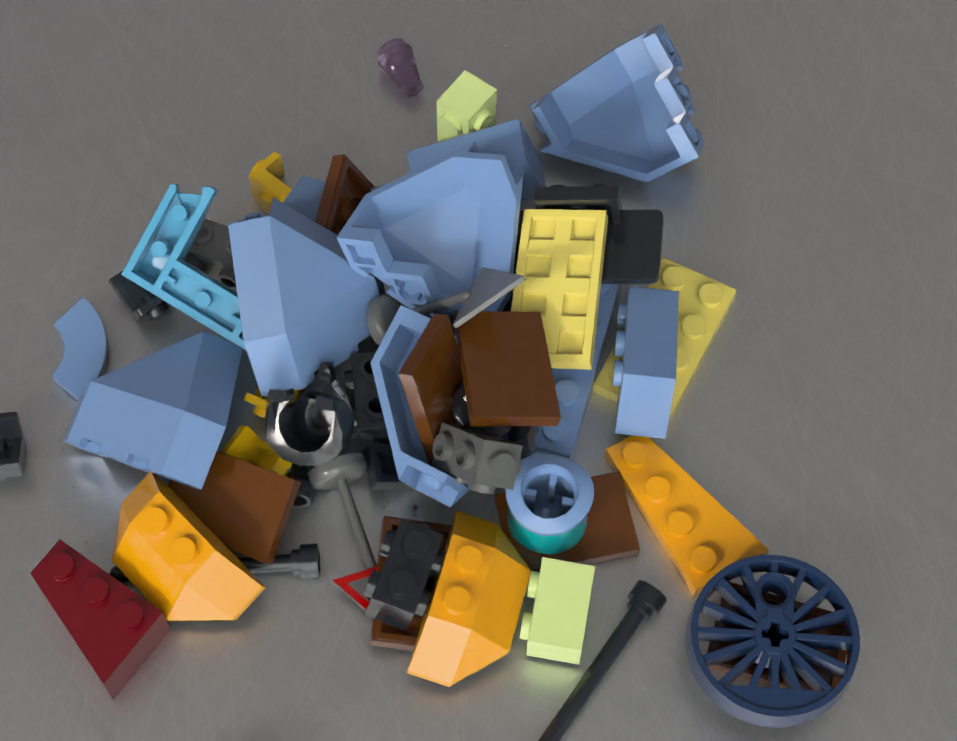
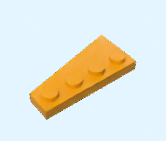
(681, 513)

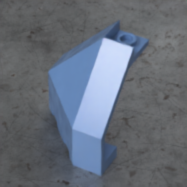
(624, 111)
(438, 228)
(296, 296)
(162, 409)
(401, 429)

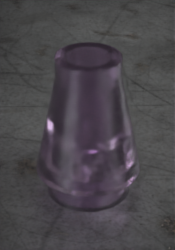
(400, 65)

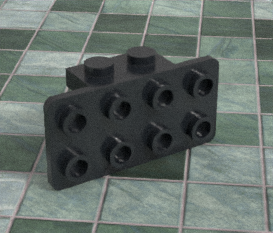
(632, 236)

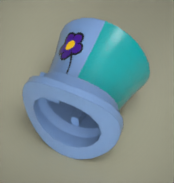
(549, 503)

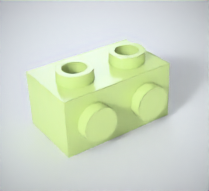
(465, 107)
(559, 610)

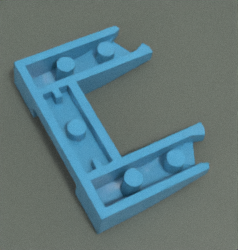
(161, 267)

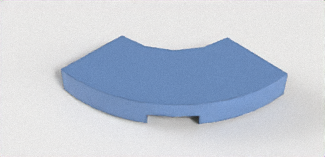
(84, 348)

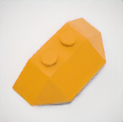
(178, 558)
(471, 603)

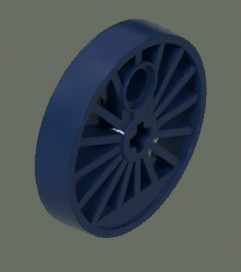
(773, 705)

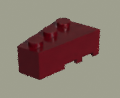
(101, 615)

